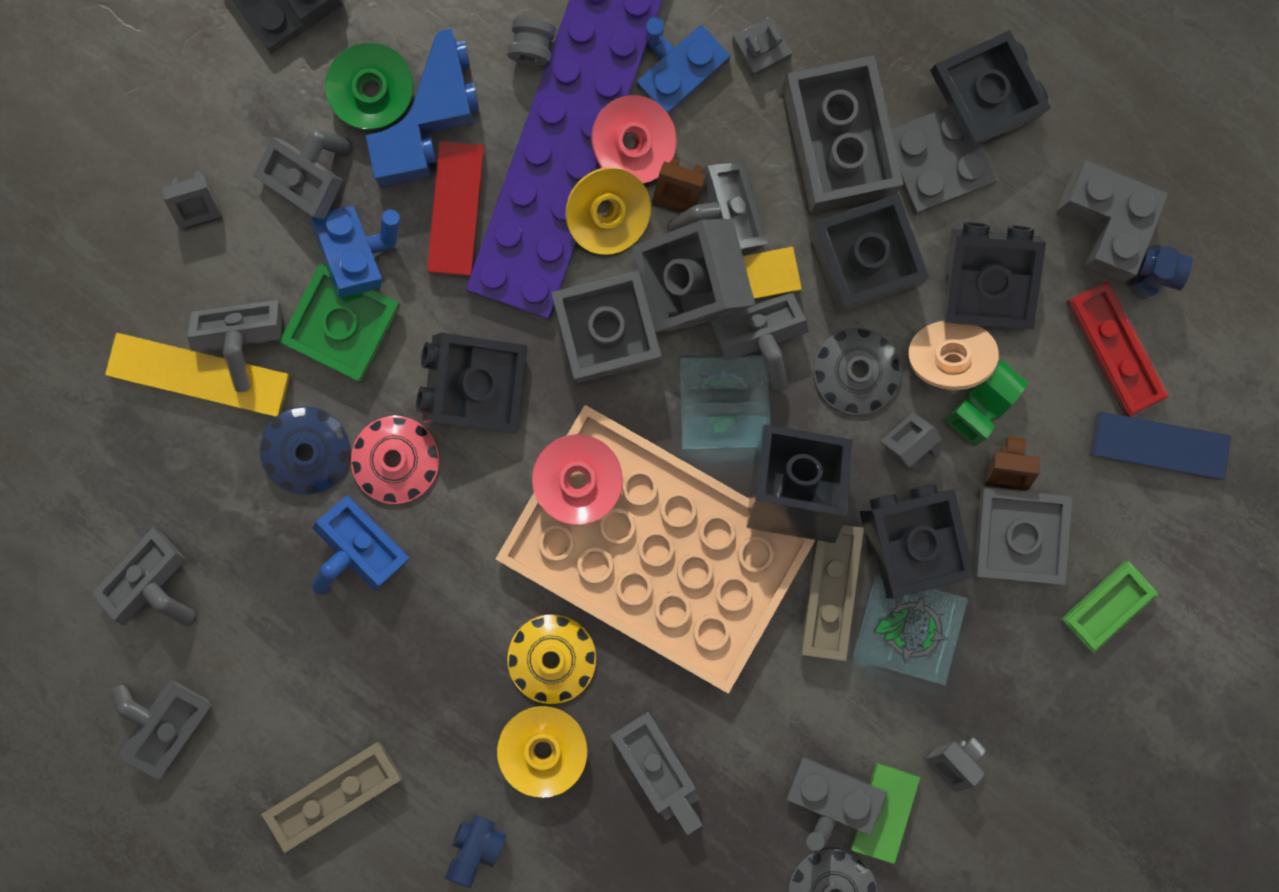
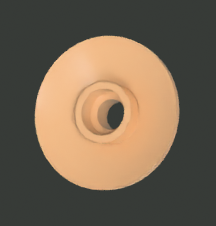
(953, 355)

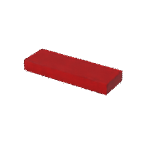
(455, 209)
(1117, 349)

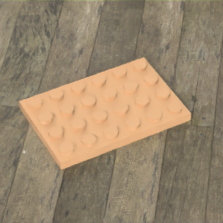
(665, 560)

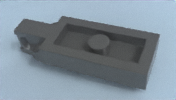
(658, 770)

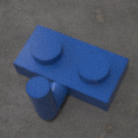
(680, 68)
(348, 250)
(358, 545)

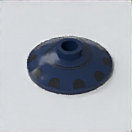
(311, 427)

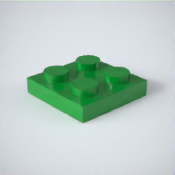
(341, 330)

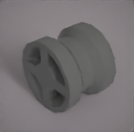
(531, 41)

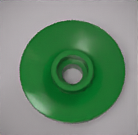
(357, 69)

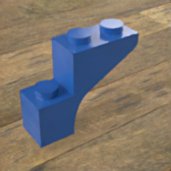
(439, 105)

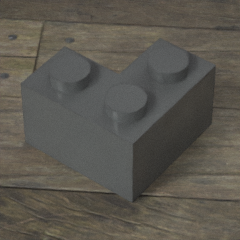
(1121, 212)

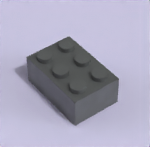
(842, 134)

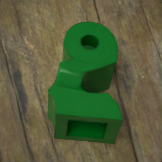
(986, 403)

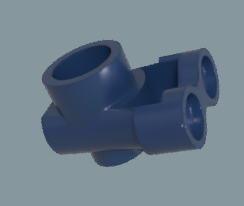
(1161, 268)
(476, 844)

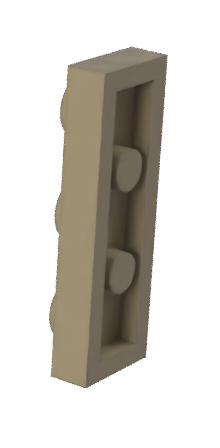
(832, 595)
(332, 796)

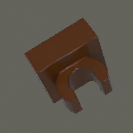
(678, 186)
(1012, 467)

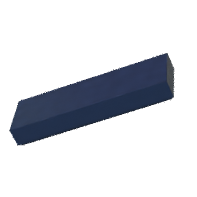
(1160, 445)

